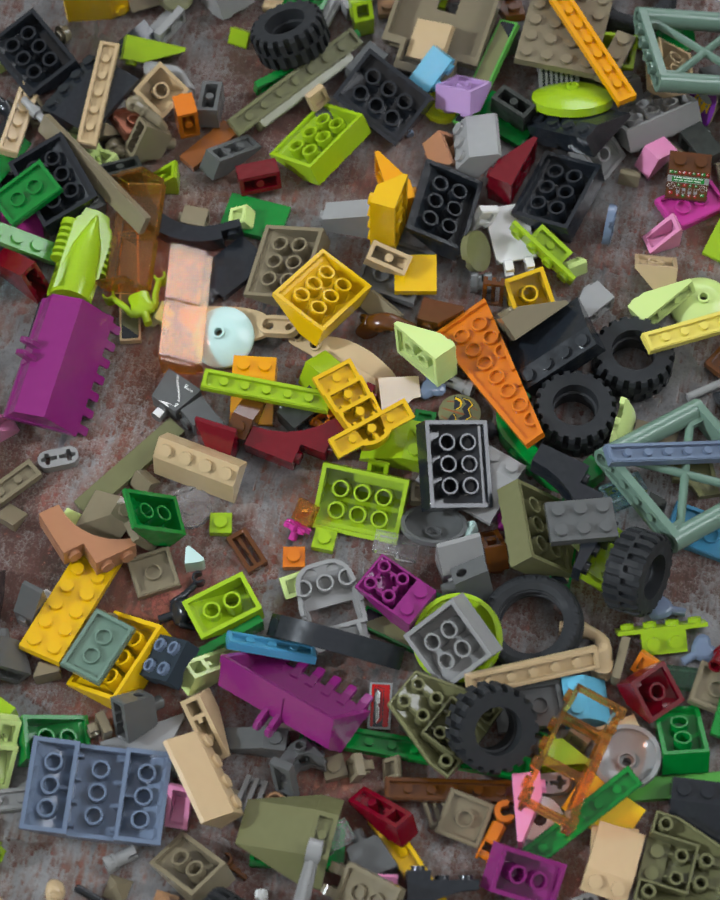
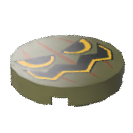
(459, 408)

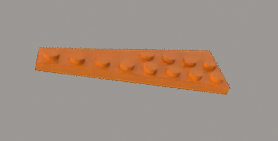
(491, 370)

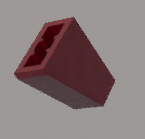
(23, 274)

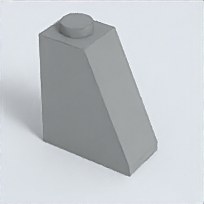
(346, 217)

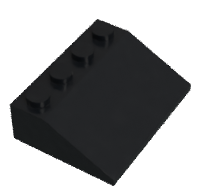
(35, 55)
(384, 97)
(69, 100)
(577, 134)
(69, 174)
(559, 194)
(443, 208)
(555, 345)
(454, 465)
(697, 804)

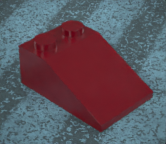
(511, 172)

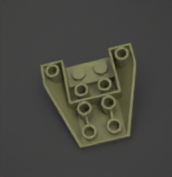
(422, 712)
(280, 830)
(678, 863)

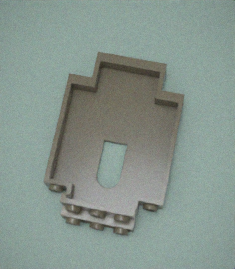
(472, 32)

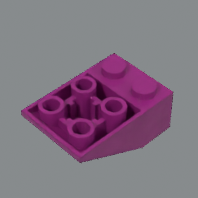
(395, 592)

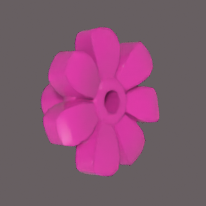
(296, 529)

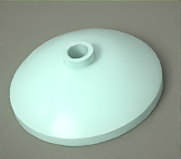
(235, 339)

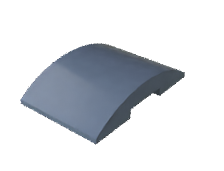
(96, 792)

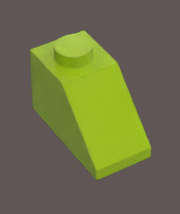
(566, 754)

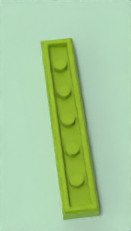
(263, 391)

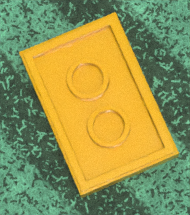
(623, 815)

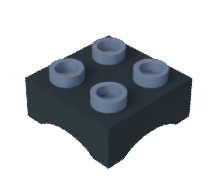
(168, 661)

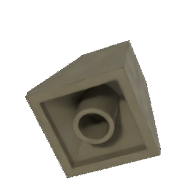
(104, 516)

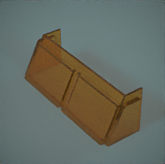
(131, 253)
(185, 309)

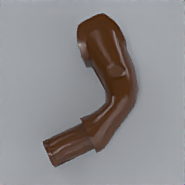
(378, 323)

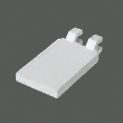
(505, 246)

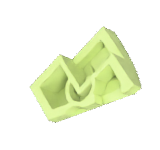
(624, 421)

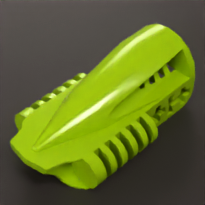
(81, 255)

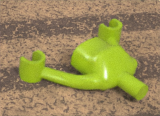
(140, 302)

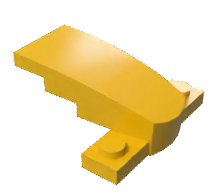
(358, 410)

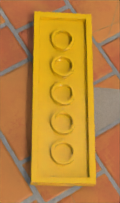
(66, 611)

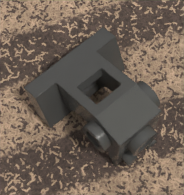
(290, 764)

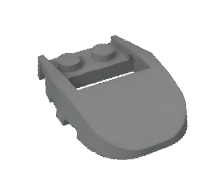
(328, 585)

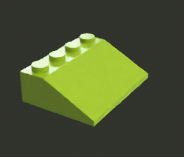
(320, 147)
(360, 500)

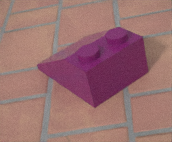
(522, 874)

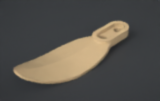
(262, 323)
(365, 361)

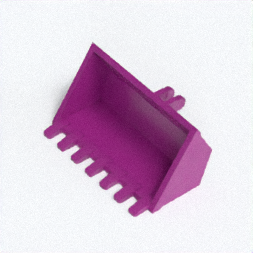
(61, 365)
(294, 698)

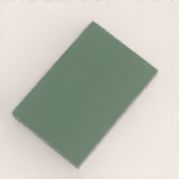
(97, 647)

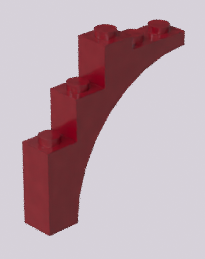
(287, 447)

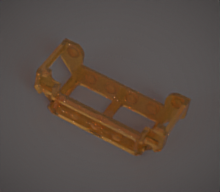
(583, 779)

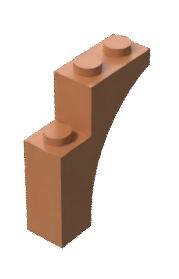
(73, 543)

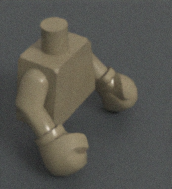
(148, 137)

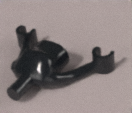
(176, 608)

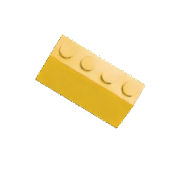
(388, 211)

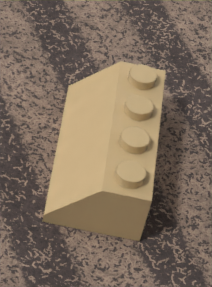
(198, 466)
(204, 779)

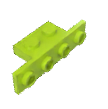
(547, 247)
(662, 637)

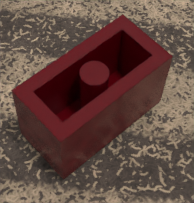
(258, 176)

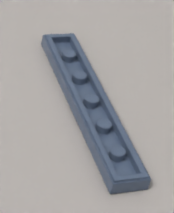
(662, 453)

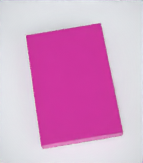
(690, 212)

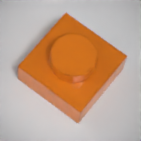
(293, 558)
(643, 660)

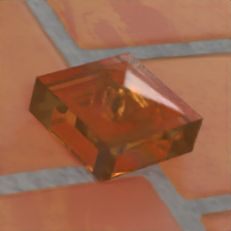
(305, 512)

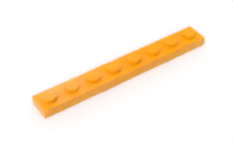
(594, 51)

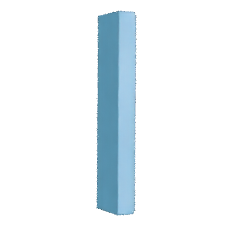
(270, 647)

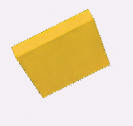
(419, 277)

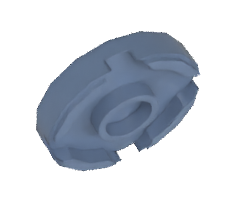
(609, 224)

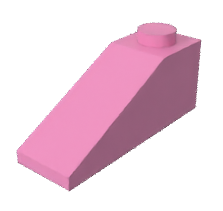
(525, 818)

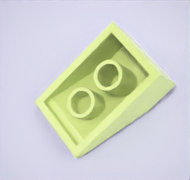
(427, 352)

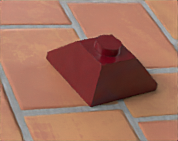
(217, 436)
(651, 691)

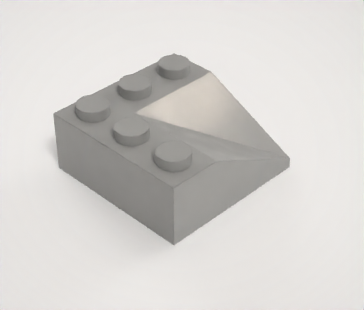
(453, 640)

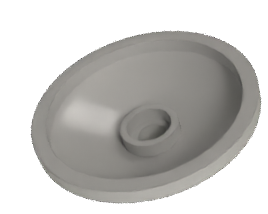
(632, 745)

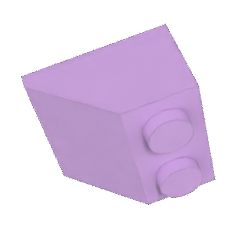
(461, 95)

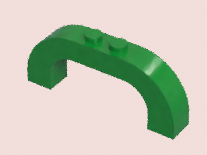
(520, 453)

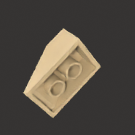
(612, 862)

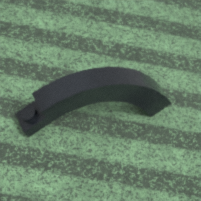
(199, 237)
(336, 641)

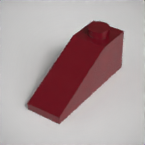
(385, 816)

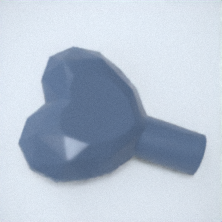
(429, 389)
(665, 609)
(700, 650)

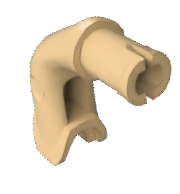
(604, 650)

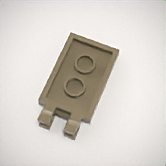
(361, 884)

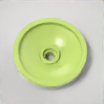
(694, 305)

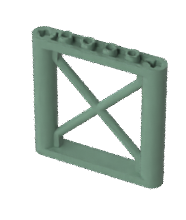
(666, 20)
(680, 533)

